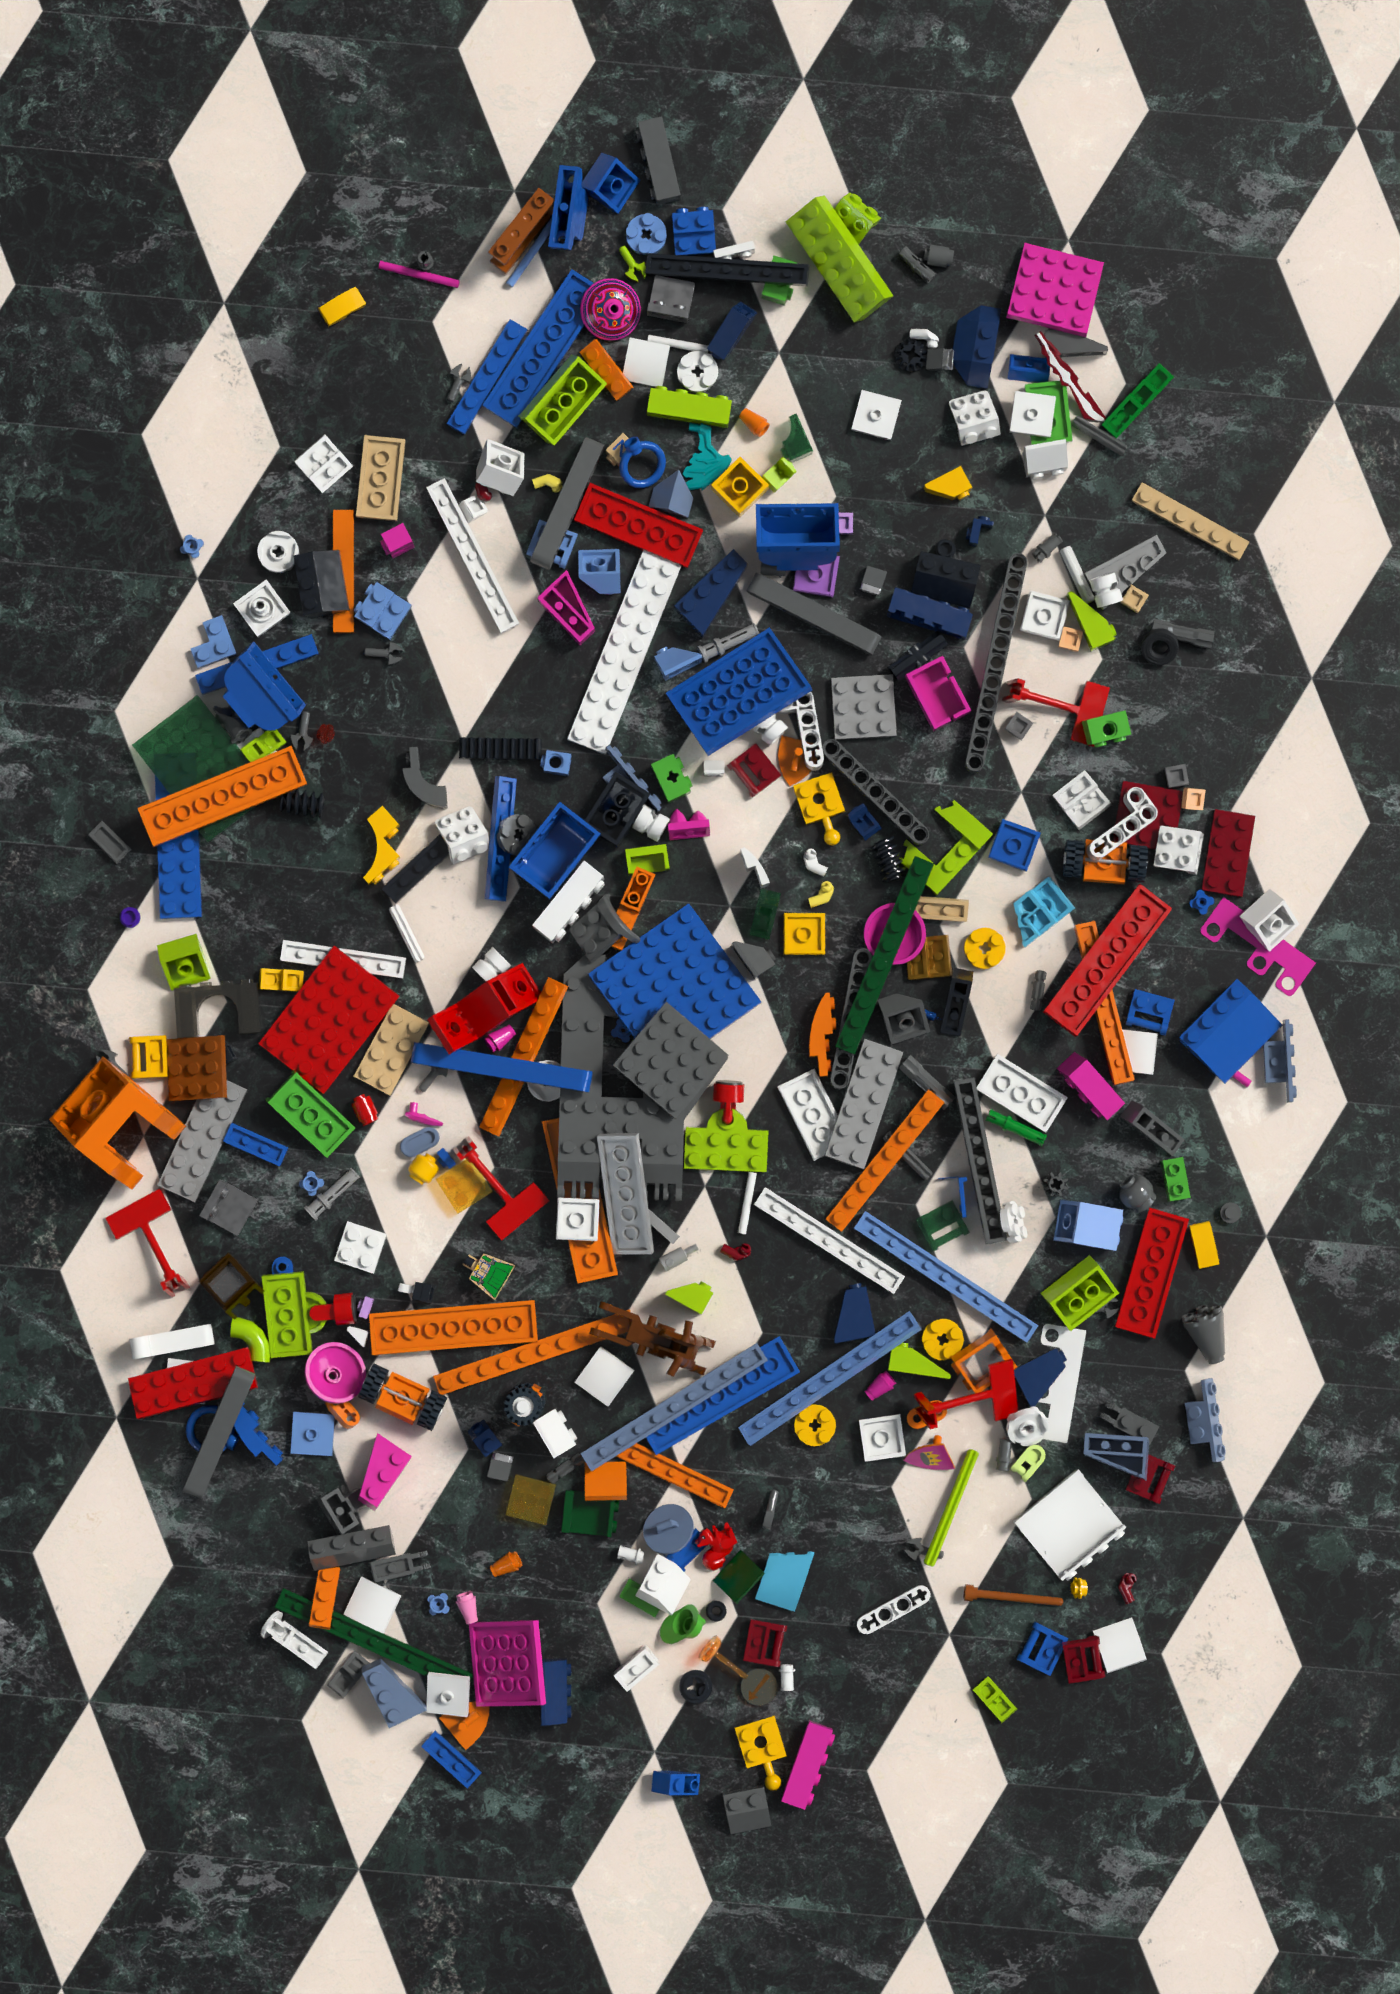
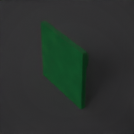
(738, 1576)

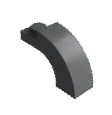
(424, 791)

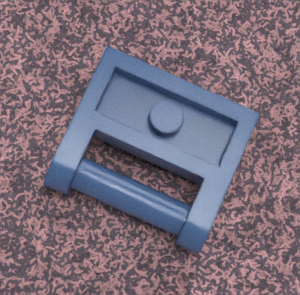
(566, 546)

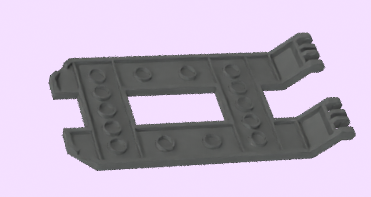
(589, 1114)

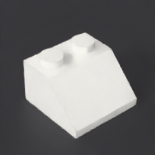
(1045, 459)
(500, 468)
(1269, 919)
(555, 1433)
(663, 1585)

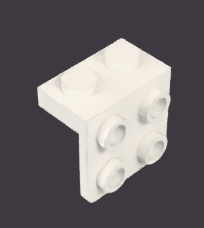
(975, 417)
(463, 834)

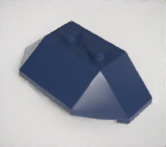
(975, 345)

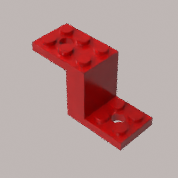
(485, 1008)

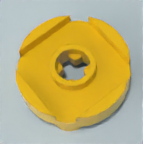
(978, 938)
(936, 1329)
(823, 1417)

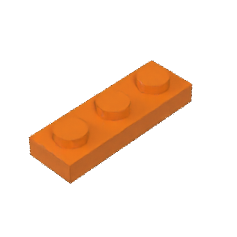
(607, 369)
(324, 1598)

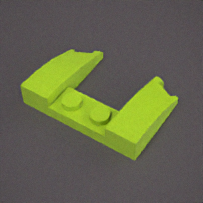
(973, 838)

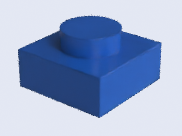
(445, 1159)

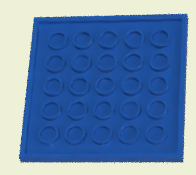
(680, 966)

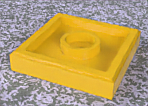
(804, 933)

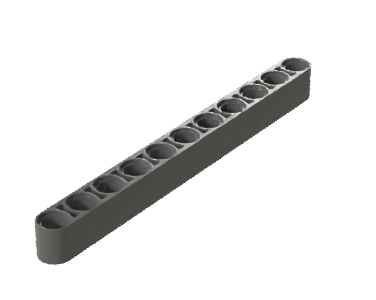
(999, 653)

